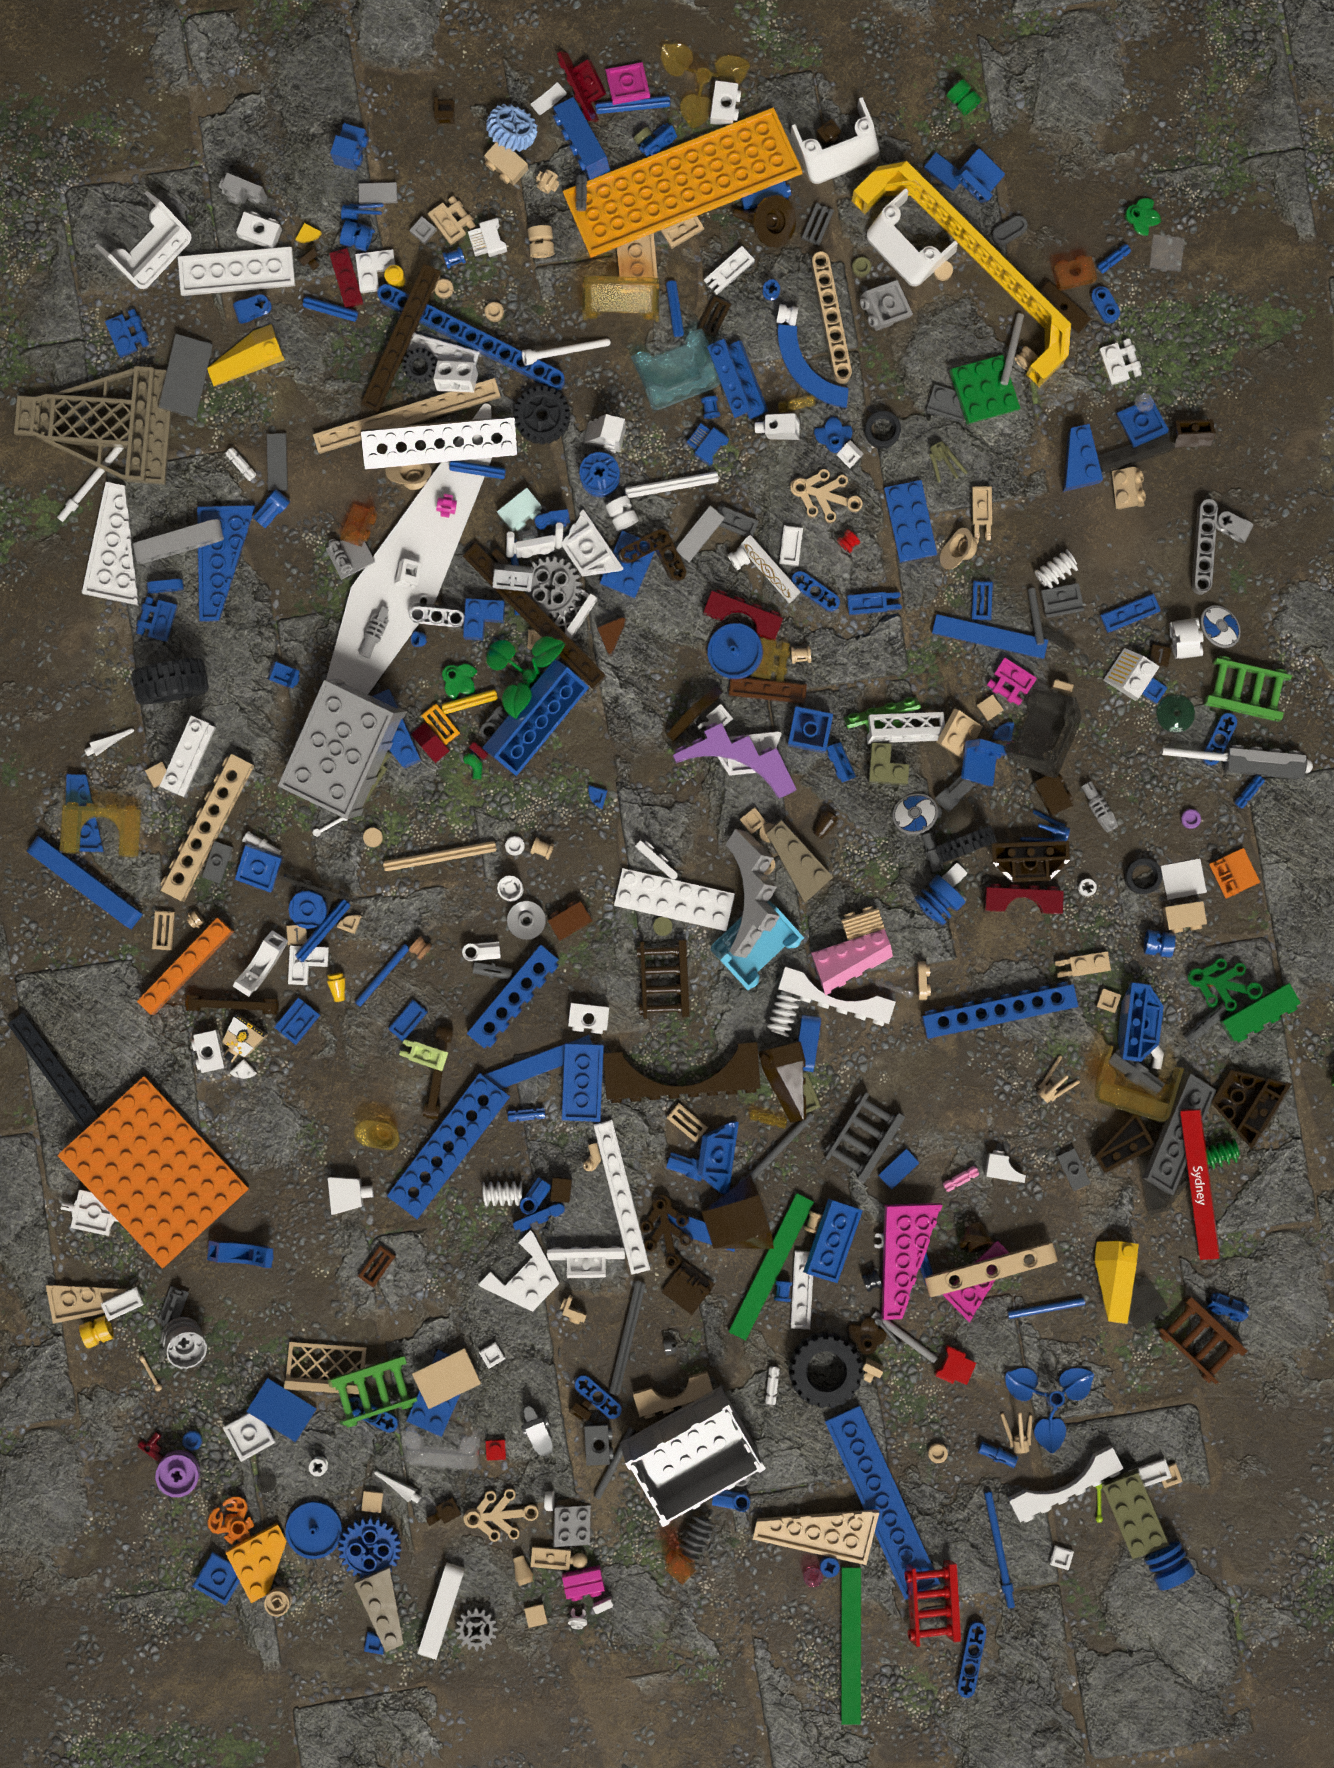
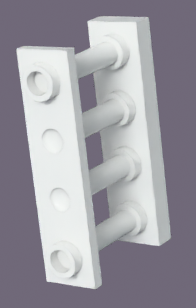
(187, 756)

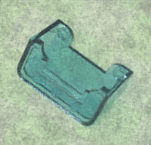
(677, 373)

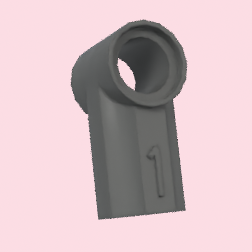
(951, 795)

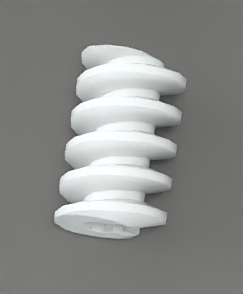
(1056, 569)
(783, 1015)
(502, 1193)

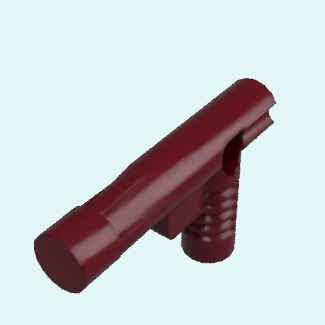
(154, 1448)

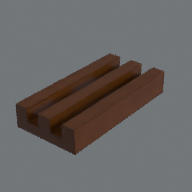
(386, 1252)

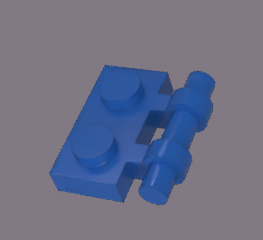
(121, 335)
(552, 519)
(162, 620)

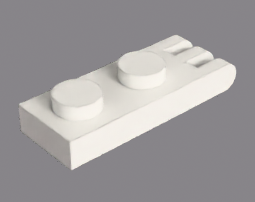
(730, 269)
(660, 861)

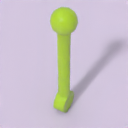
(1099, 1518)

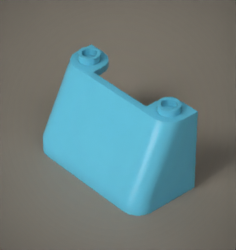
(765, 948)

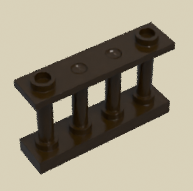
(680, 969)

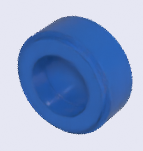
(192, 1440)

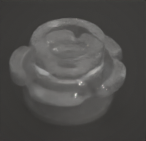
(1144, 398)

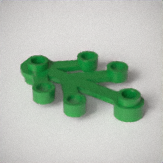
(1221, 983)

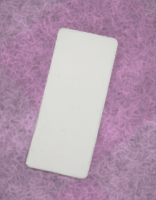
(548, 99)
(955, 875)

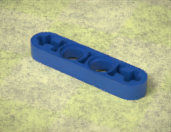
(971, 1659)

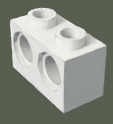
(455, 376)

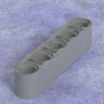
(1208, 538)
(178, 541)

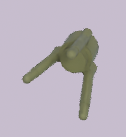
(941, 452)

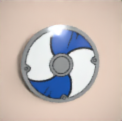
(1220, 626)
(915, 813)

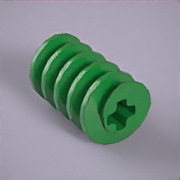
(1222, 1153)

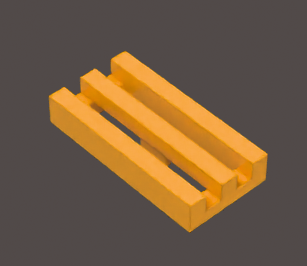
(450, 737)

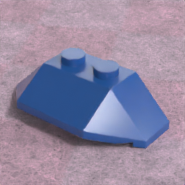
(1139, 1022)

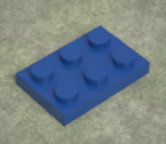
(631, 577)

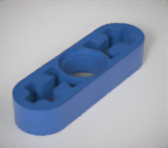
(823, 604)
(1230, 729)
(612, 1402)
(382, 1425)

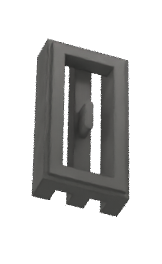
(823, 209)

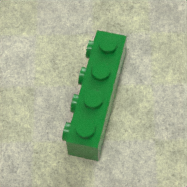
(1260, 1012)

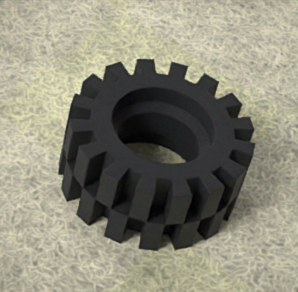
(408, 365)

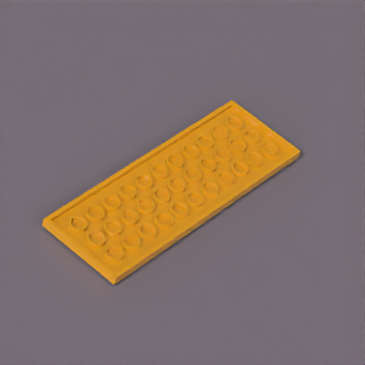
(684, 182)

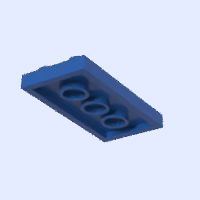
(910, 521)
(582, 1082)
(832, 1241)
(437, 1417)

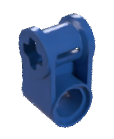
(249, 309)

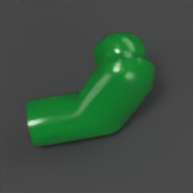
(475, 763)

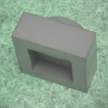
(423, 230)

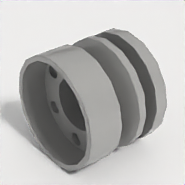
(183, 1342)

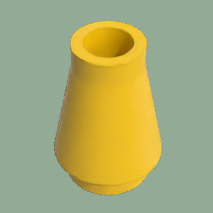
(337, 986)

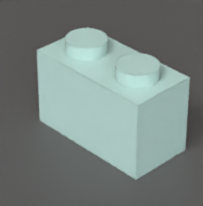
(520, 510)

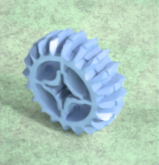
(511, 127)

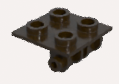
(688, 1288)

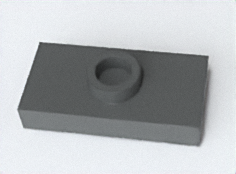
(217, 862)
(1073, 1169)

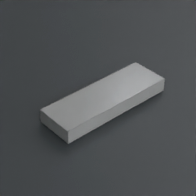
(700, 533)

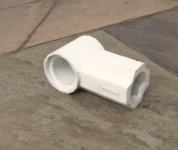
(484, 951)

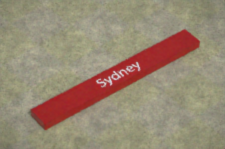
(1200, 1184)

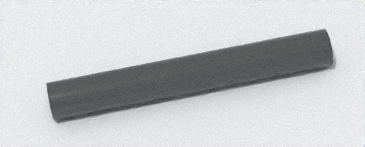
(1036, 616)

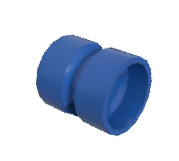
(356, 235)
(1159, 943)

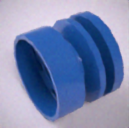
(597, 485)
(940, 899)
(1170, 1567)

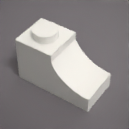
(999, 1167)

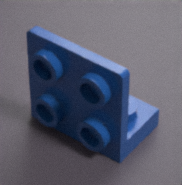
(979, 176)
(980, 761)

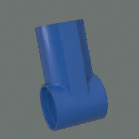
(274, 505)
(684, 1165)
(536, 1195)
(729, 1498)

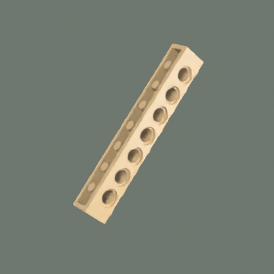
(199, 856)

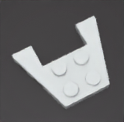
(531, 1283)

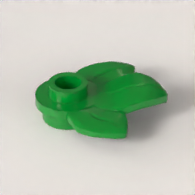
(1145, 217)
(461, 682)

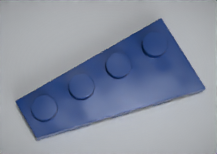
(78, 791)

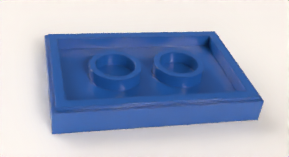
(281, 1410)

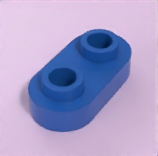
(1105, 304)

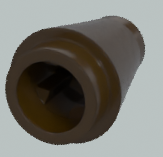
(825, 824)

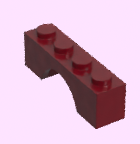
(766, 623)
(1049, 901)

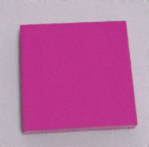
(627, 83)

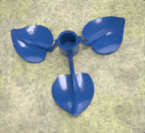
(1076, 1384)

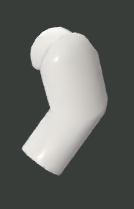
(1158, 1056)

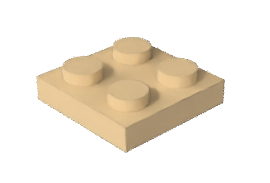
(958, 731)

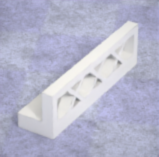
(579, 618)
(904, 734)

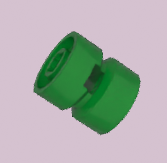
(966, 99)

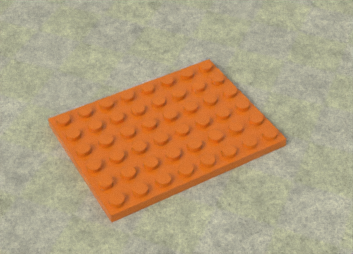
(153, 1172)

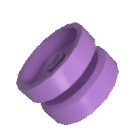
(173, 1484)

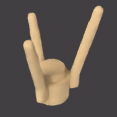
(1048, 1092)
(1021, 1441)

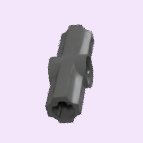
(1137, 1074)

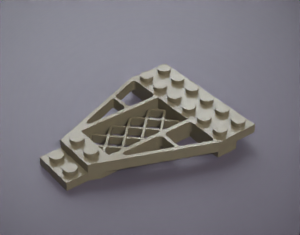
(147, 430)

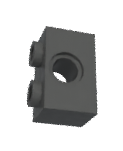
(594, 1455)

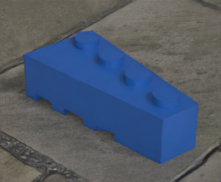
(403, 745)

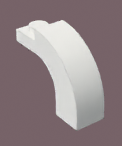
(261, 964)

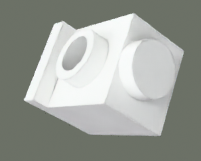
(414, 569)

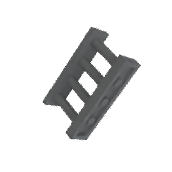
(883, 1137)

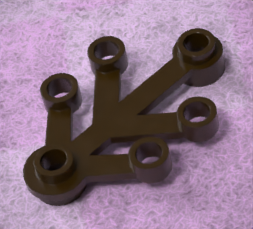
(666, 1228)

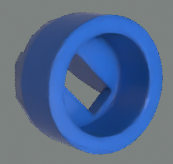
(418, 639)

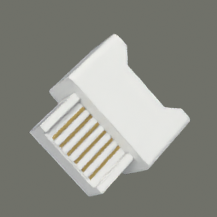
(487, 239)

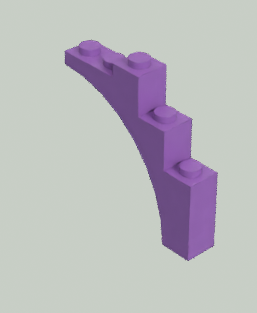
(718, 744)

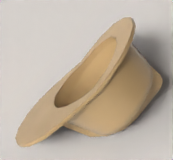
(411, 476)
(958, 548)

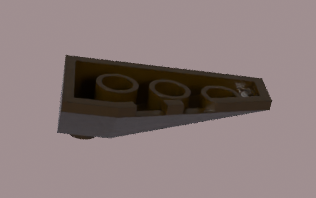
(784, 1072)

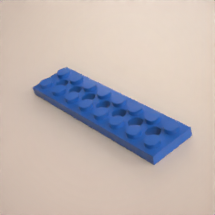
(462, 1145)

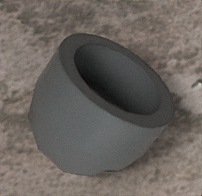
(668, 1346)

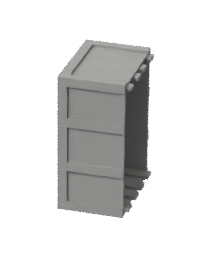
(341, 748)
(692, 1455)

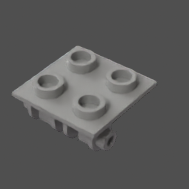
(348, 557)
(571, 1525)

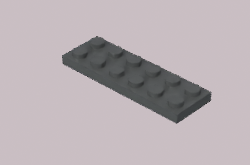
(1169, 1153)

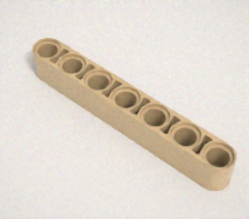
(831, 308)

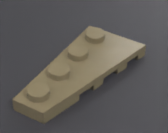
(381, 1605)

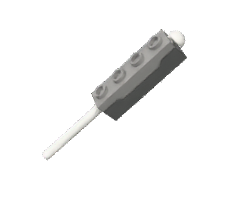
(1253, 761)

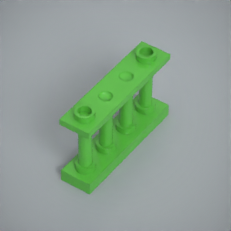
(1253, 708)
(358, 1377)

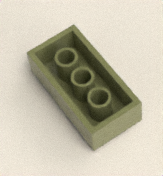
(1135, 1513)

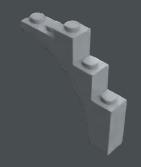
(758, 889)

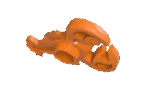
(233, 1523)

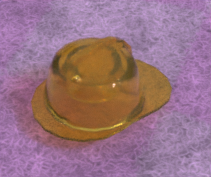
(377, 1134)

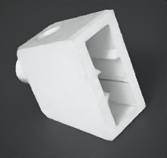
(787, 428)
(347, 1193)

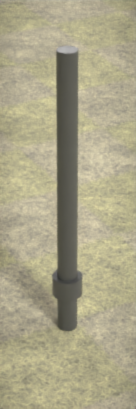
(781, 1145)

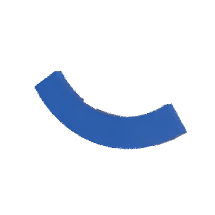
(803, 374)

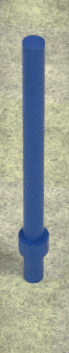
(1007, 1587)

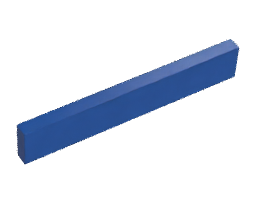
(989, 636)
(531, 1066)

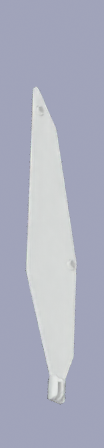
(417, 535)

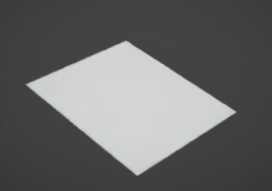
(1183, 879)

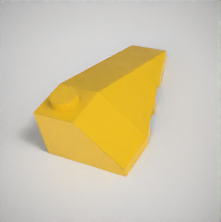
(249, 355)
(1116, 1273)

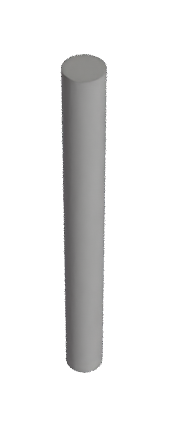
(1012, 349)
(906, 1338)

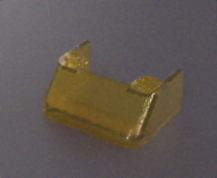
(620, 296)
(1130, 1100)

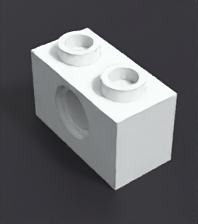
(725, 92)
(267, 238)
(600, 1015)
(212, 1040)

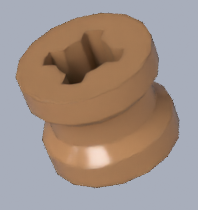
(420, 948)

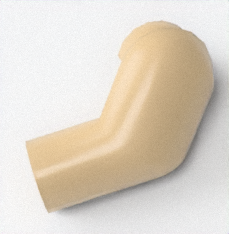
(594, 1158)

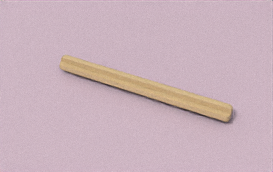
(439, 856)

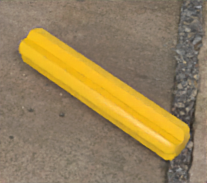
(470, 701)

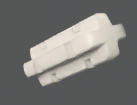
(240, 463)
(772, 1385)

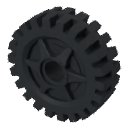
(546, 429)

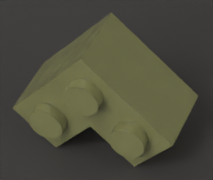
(883, 771)

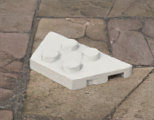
(588, 549)
(760, 742)

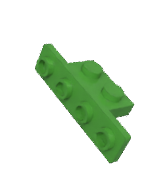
(904, 706)

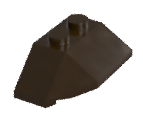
(1030, 859)

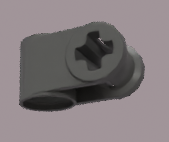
(494, 721)

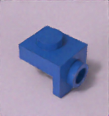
(284, 675)

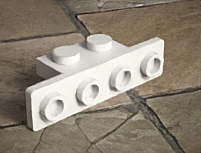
(586, 1262)

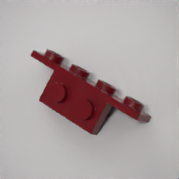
(584, 82)

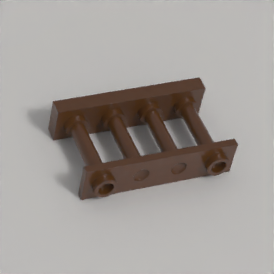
(1219, 1335)

